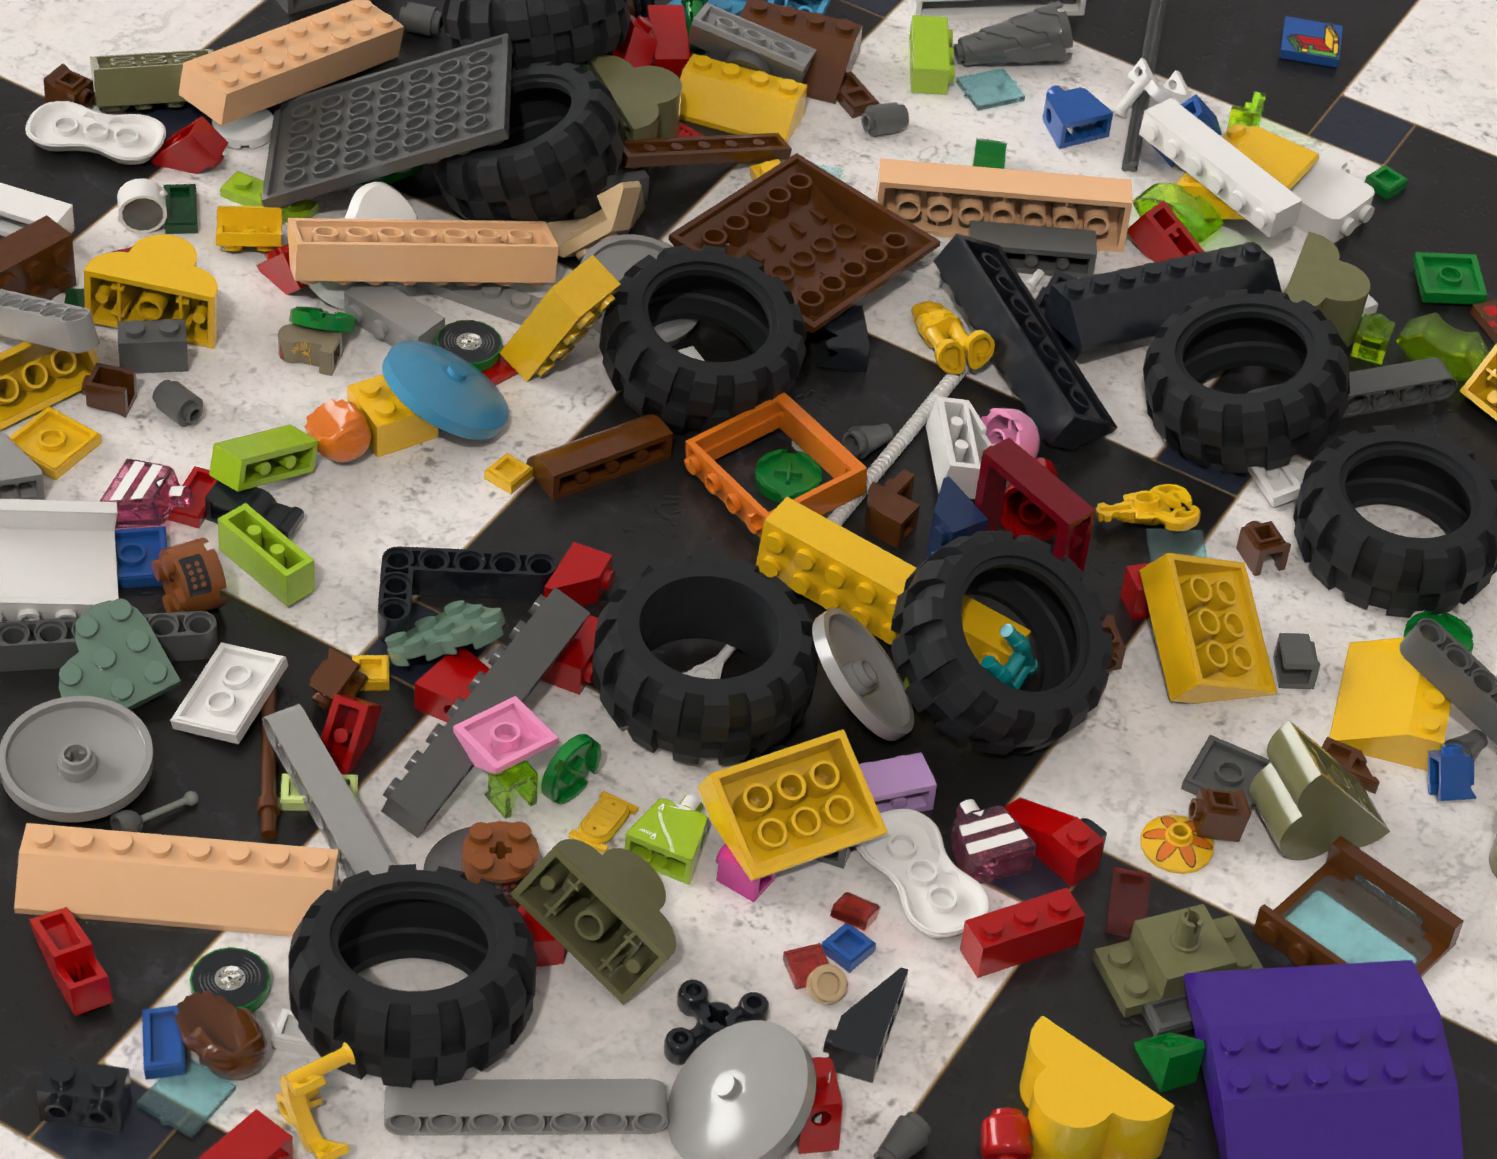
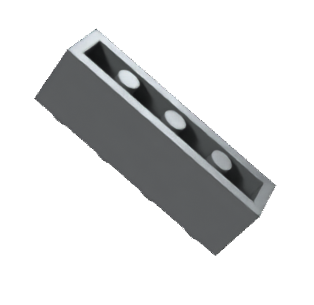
(1041, 247)

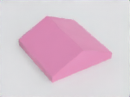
(504, 736)

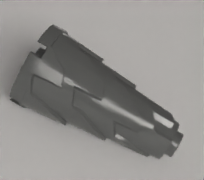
(1022, 39)

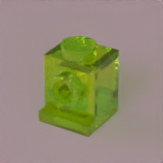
(1375, 329)

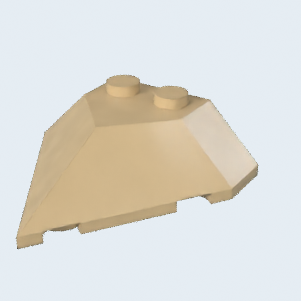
(619, 212)

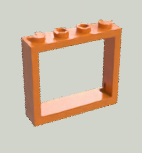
(806, 432)

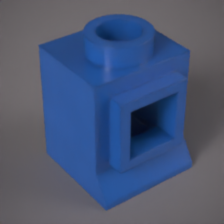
(1450, 773)

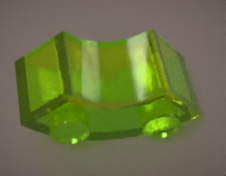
(1193, 212)
(1432, 337)

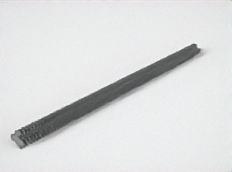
(1150, 54)

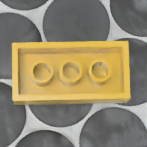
(561, 319)

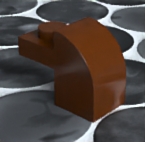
(890, 511)

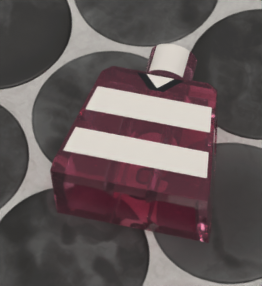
(145, 494)
(990, 843)

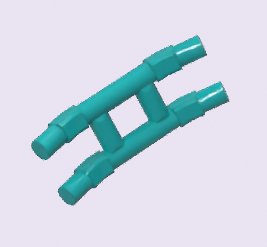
(1018, 665)

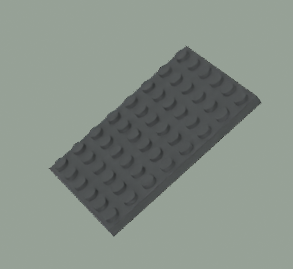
(389, 122)

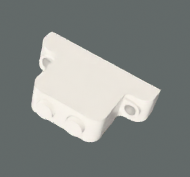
(1332, 198)

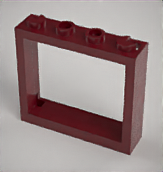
(1013, 464)

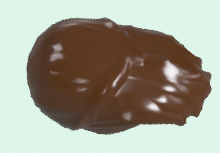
(222, 1036)

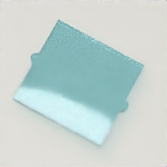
(990, 89)
(1182, 542)
(187, 1099)

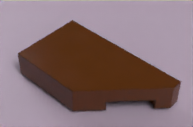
(855, 96)
(1353, 761)

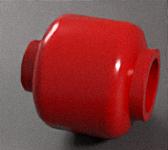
(1006, 1135)

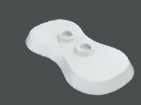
(72, 127)
(370, 201)
(931, 887)

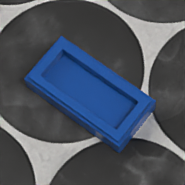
(162, 1044)

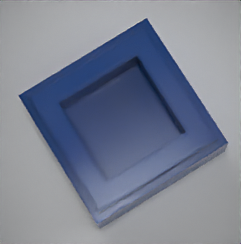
(848, 947)

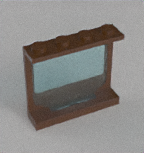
(1358, 915)

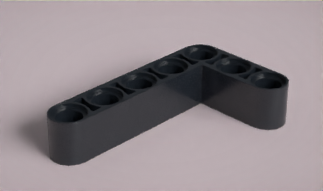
(455, 574)

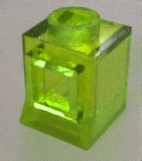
(519, 777)

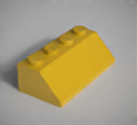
(740, 98)
(39, 377)

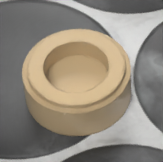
(826, 984)

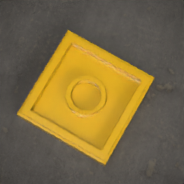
(55, 441)

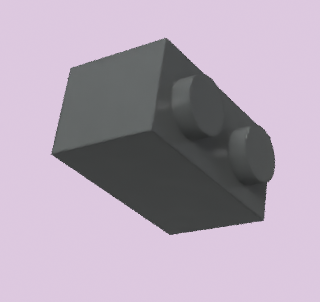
(153, 345)

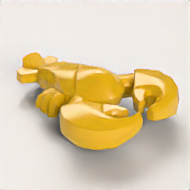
(1153, 508)

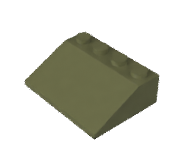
(140, 79)

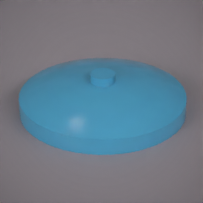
(445, 390)

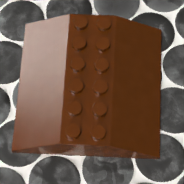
(813, 235)

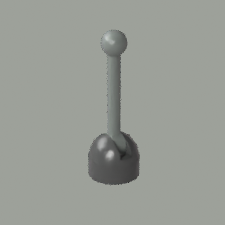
(133, 822)

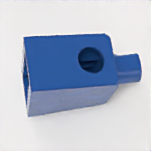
(1075, 116)

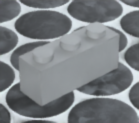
(391, 314)

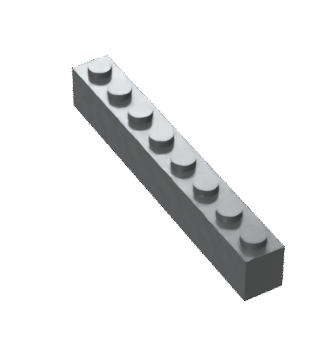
(513, 673)

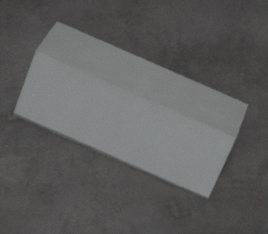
(725, 32)

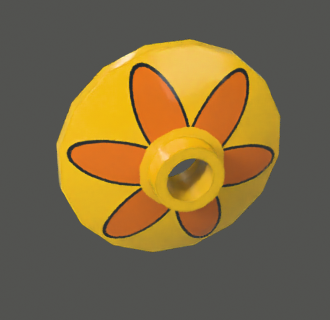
(1174, 846)

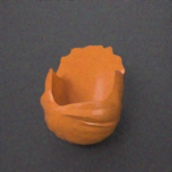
(340, 430)

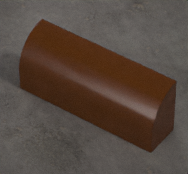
(602, 456)

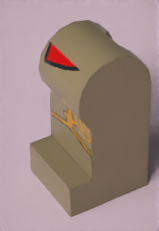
(310, 346)

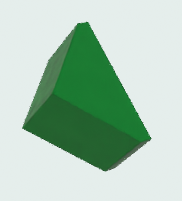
(1171, 1059)

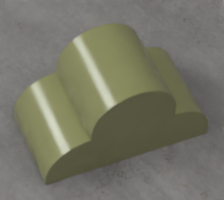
(644, 97)
(1330, 285)
(1311, 798)
(602, 912)

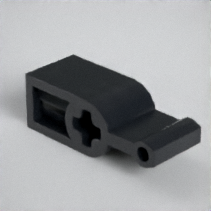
(223, 499)

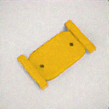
(603, 821)

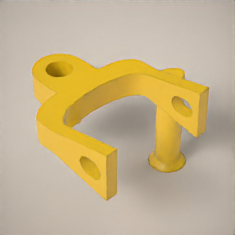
(299, 1098)

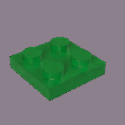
(1449, 278)

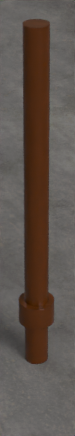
(268, 803)

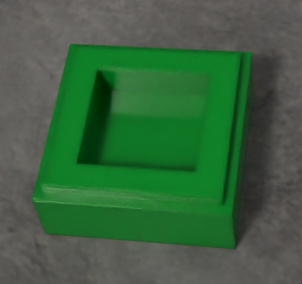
(1386, 182)

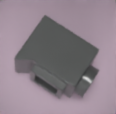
(1295, 661)

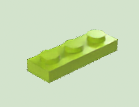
(248, 192)

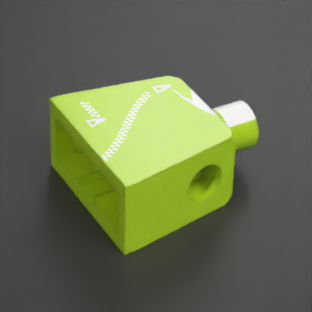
(670, 837)

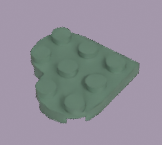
(441, 634)
(117, 658)

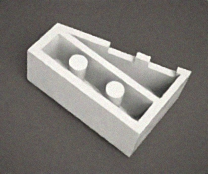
(957, 443)

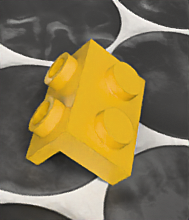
(249, 227)

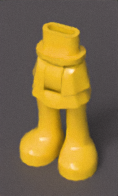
(948, 337)

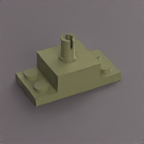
(1165, 949)

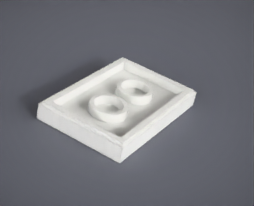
(229, 693)

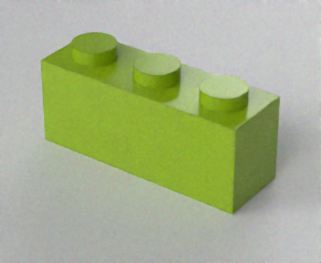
(931, 55)
(263, 457)
(266, 554)

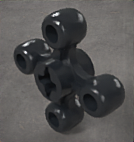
(710, 1018)

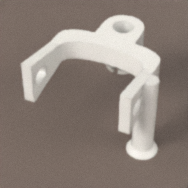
(1147, 82)

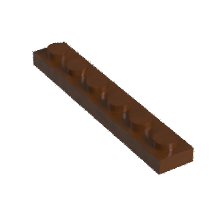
(704, 150)

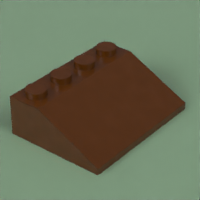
(834, 39)

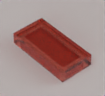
(1127, 900)

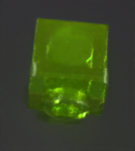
(1250, 114)

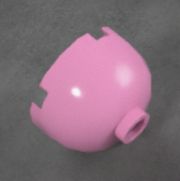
(1012, 424)

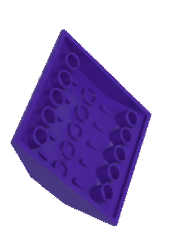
(1326, 1063)

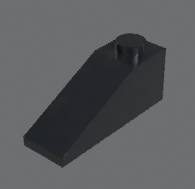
(865, 1029)

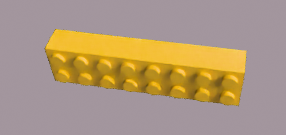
(859, 577)

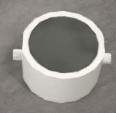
(141, 205)

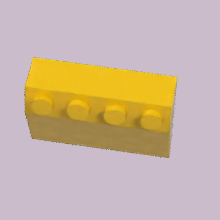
(1273, 153)
(1207, 629)
(1388, 706)
(792, 805)

